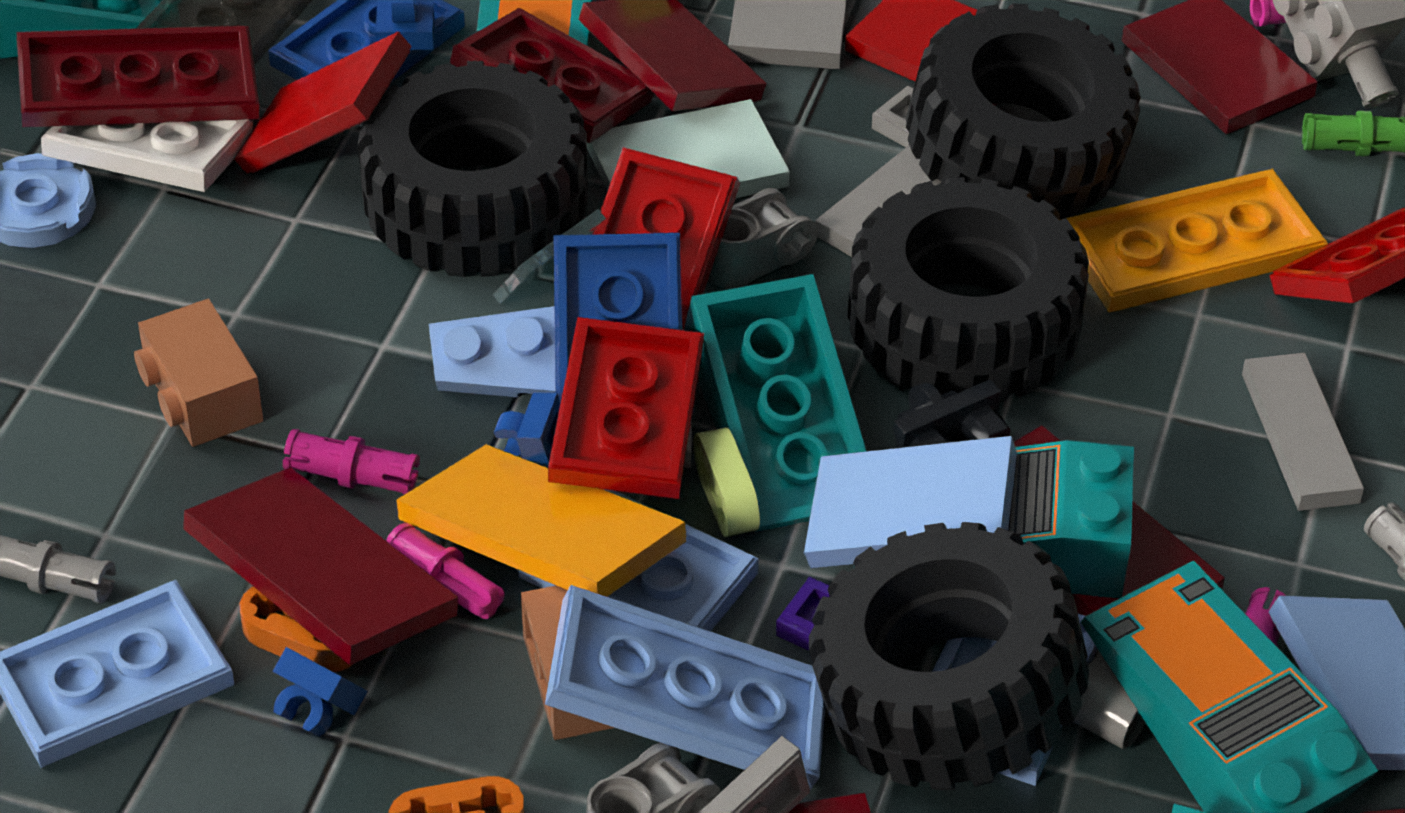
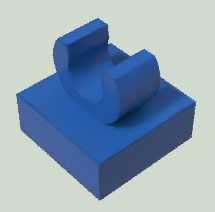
(411, 18)
(532, 432)
(318, 687)

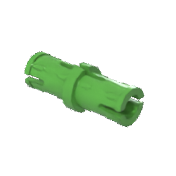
(1353, 133)

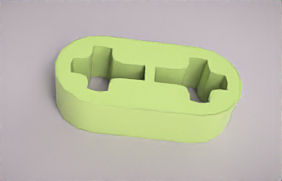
(726, 482)

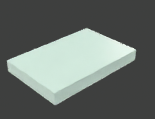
(714, 138)

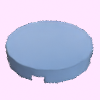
(43, 201)

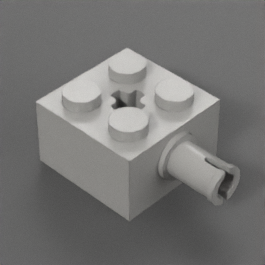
(1346, 38)

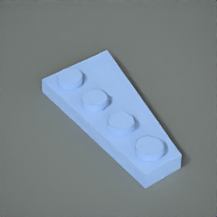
(496, 353)

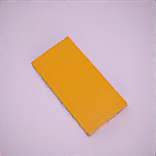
(1194, 239)
(539, 526)

